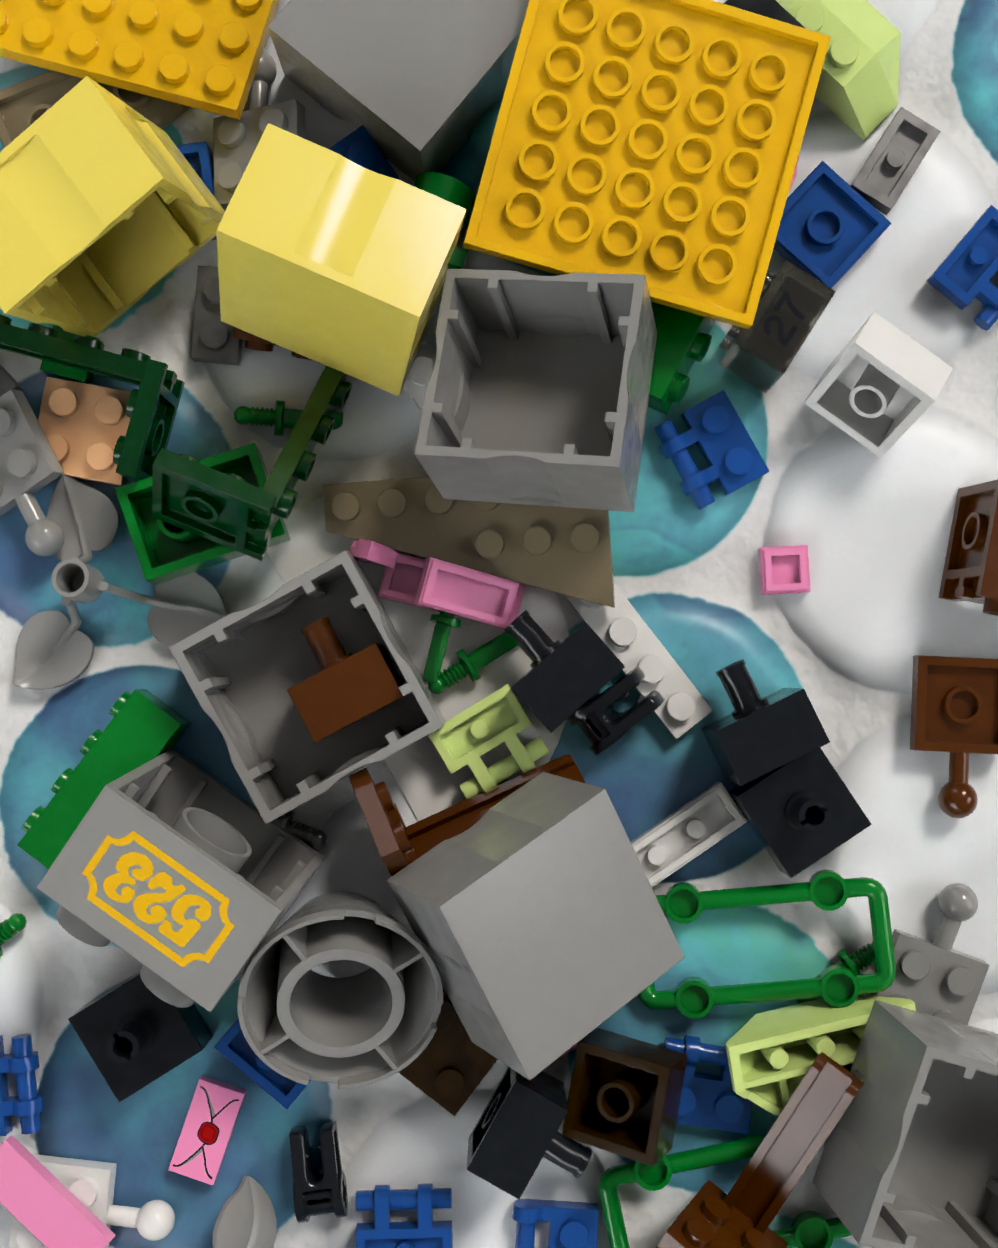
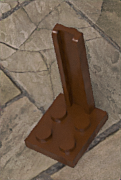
(972, 548)
(403, 845)
(773, 1171)

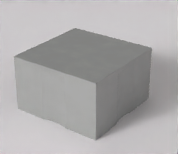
(402, 68)
(539, 389)
(256, 654)
(538, 920)
(920, 1137)

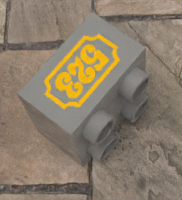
(178, 878)

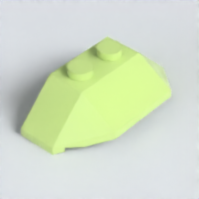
(861, 60)
(781, 1044)

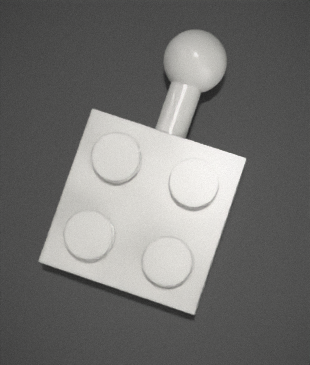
(94, 1186)

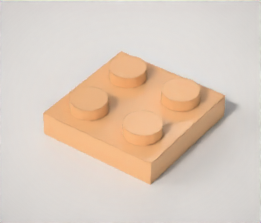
(84, 427)

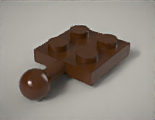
(958, 714)

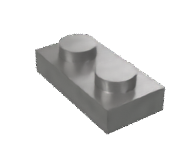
(894, 160)
(210, 336)

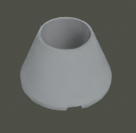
(346, 1026)

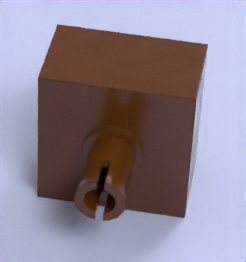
(345, 685)

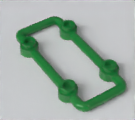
(828, 892)
(807, 1230)

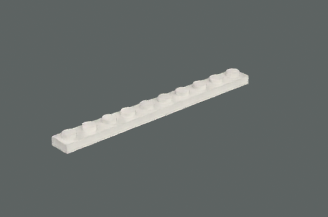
(617, 627)

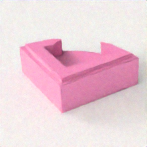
(373, 553)

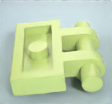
(481, 729)

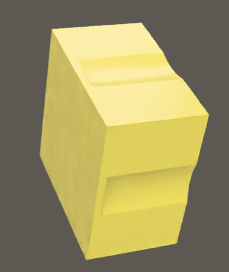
(95, 212)
(333, 259)

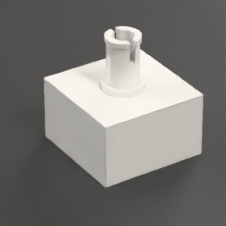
(879, 385)

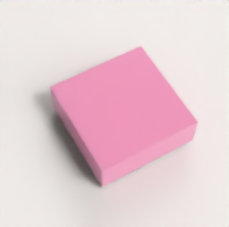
(784, 570)

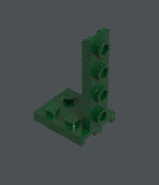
(149, 408)
(228, 506)

